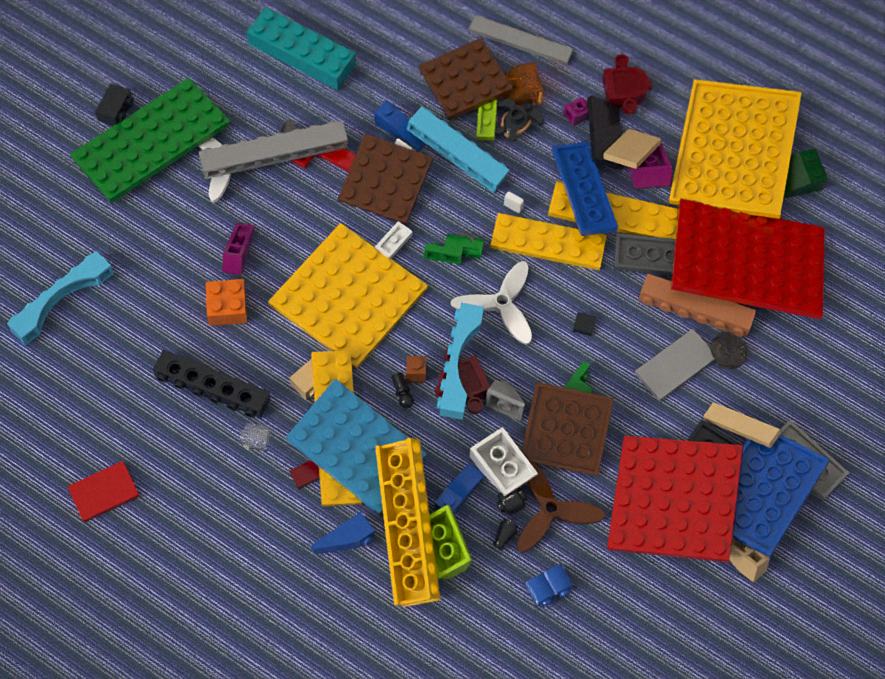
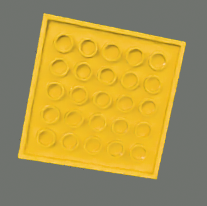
(348, 295)

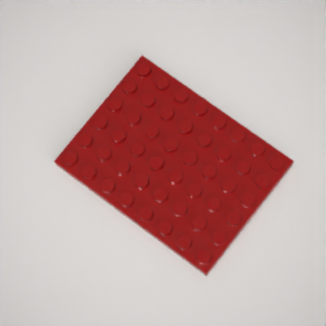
(749, 259)

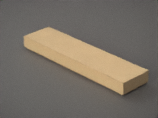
(742, 424)

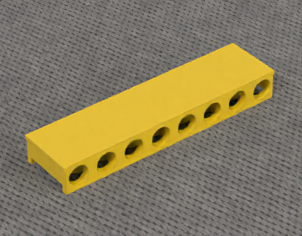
(407, 523)

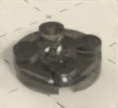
(722, 356)

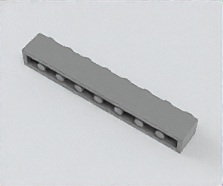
(273, 149)

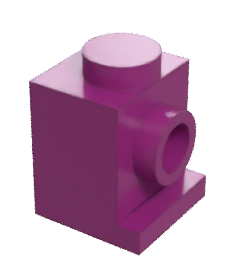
(576, 111)

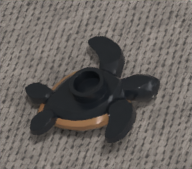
(517, 118)

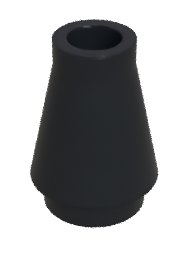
(505, 533)

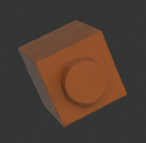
(416, 369)

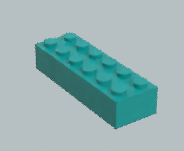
(301, 48)

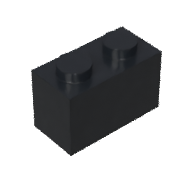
(114, 105)

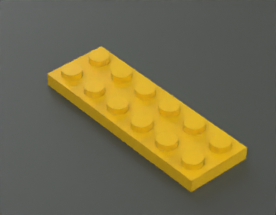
(547, 241)

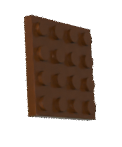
(465, 79)
(385, 179)
(567, 428)

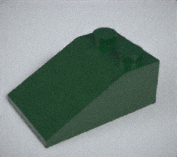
(805, 174)

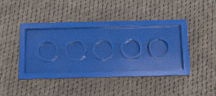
(584, 189)

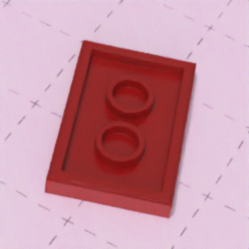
(103, 491)

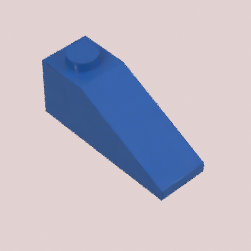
(395, 123)
(460, 489)
(347, 536)

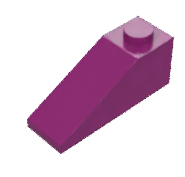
(237, 248)

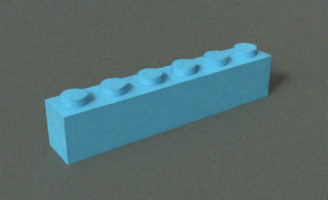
(457, 149)

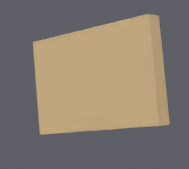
(632, 148)

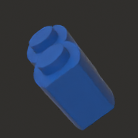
(549, 585)

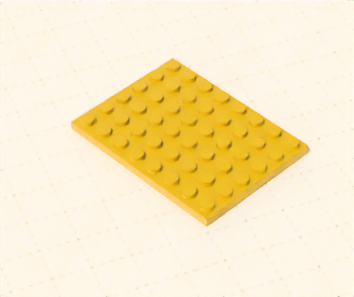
(736, 147)

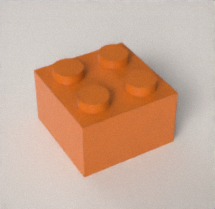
(226, 302)

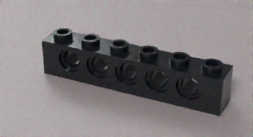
(169, 362)

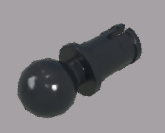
(405, 400)

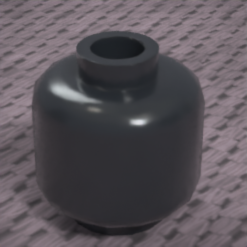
(512, 502)

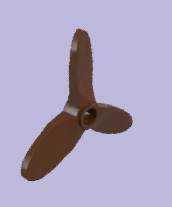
(566, 511)

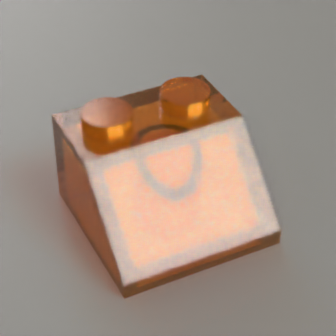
(525, 84)

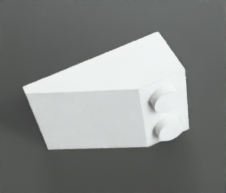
(502, 462)

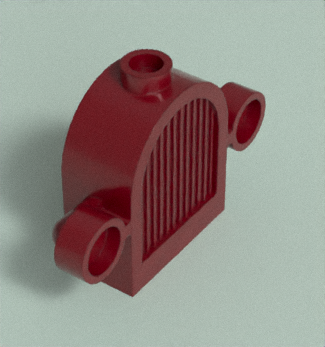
(625, 85)
(472, 380)

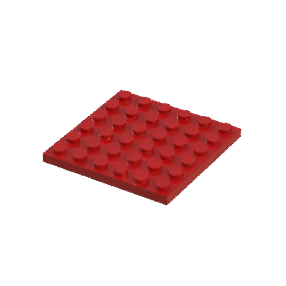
(676, 498)

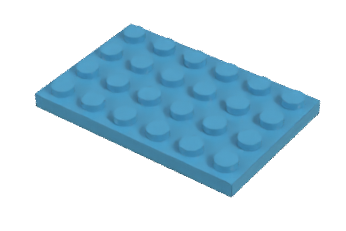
(341, 439)

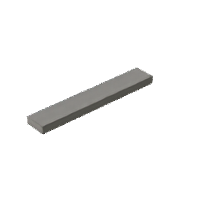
(520, 40)

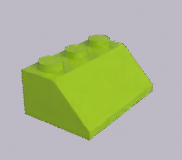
(448, 543)

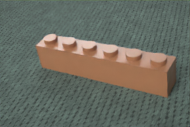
(703, 309)

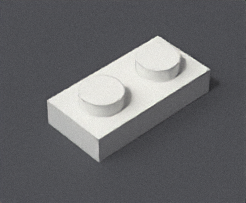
(394, 240)

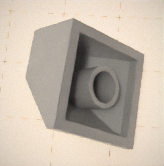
(505, 399)

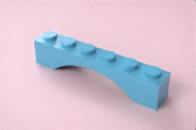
(29, 321)
(454, 396)

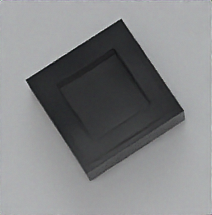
(584, 324)

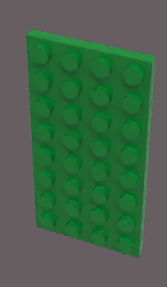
(150, 140)

